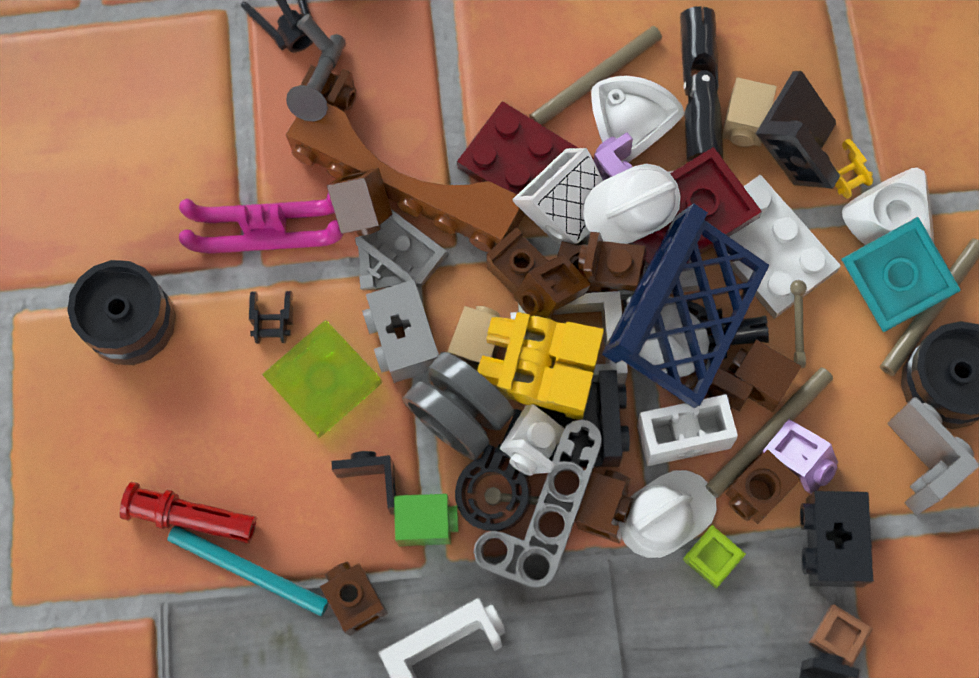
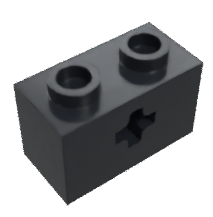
(850, 519)

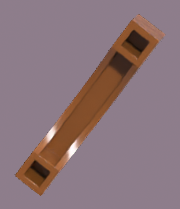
(473, 210)

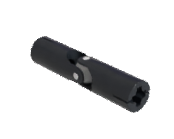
(703, 109)

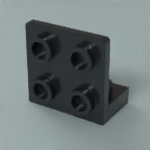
(797, 132)

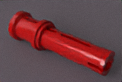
(168, 510)

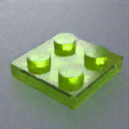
(322, 378)

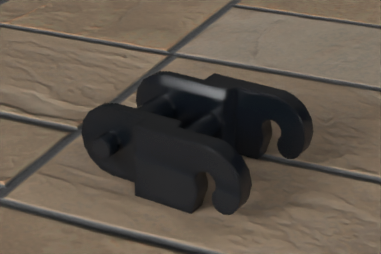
(256, 319)

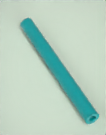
(248, 570)

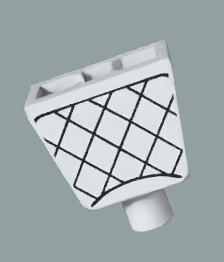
(558, 196)

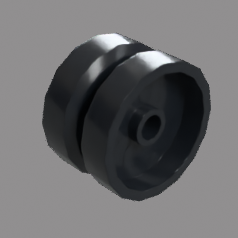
(121, 312)
(946, 373)

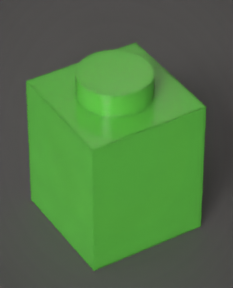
(424, 520)

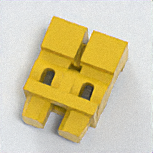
(569, 345)

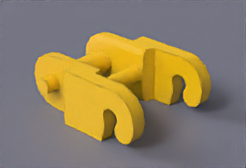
(858, 162)

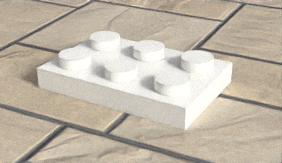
(783, 244)

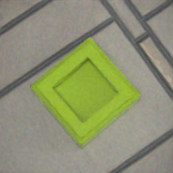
(714, 556)

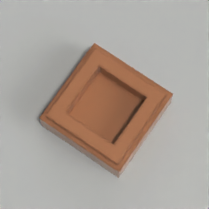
(841, 634)

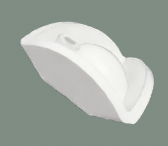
(634, 108)
(890, 206)

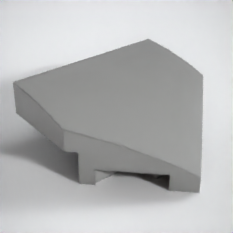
(397, 255)

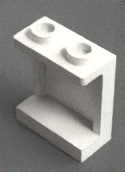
(440, 634)

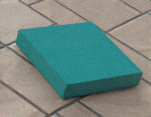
(900, 274)

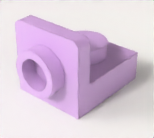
(611, 153)
(805, 455)

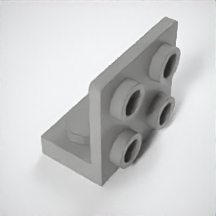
(946, 456)

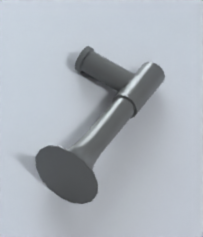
(307, 101)

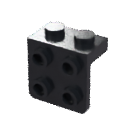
(603, 410)

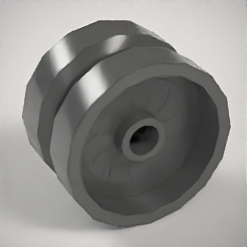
(458, 405)

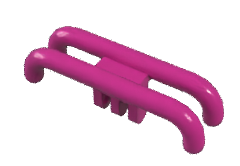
(262, 226)

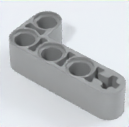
(549, 501)

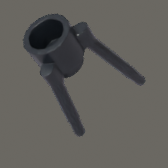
(288, 33)

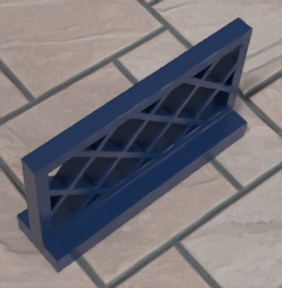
(653, 294)

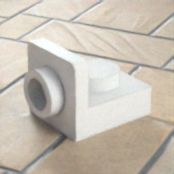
(532, 441)

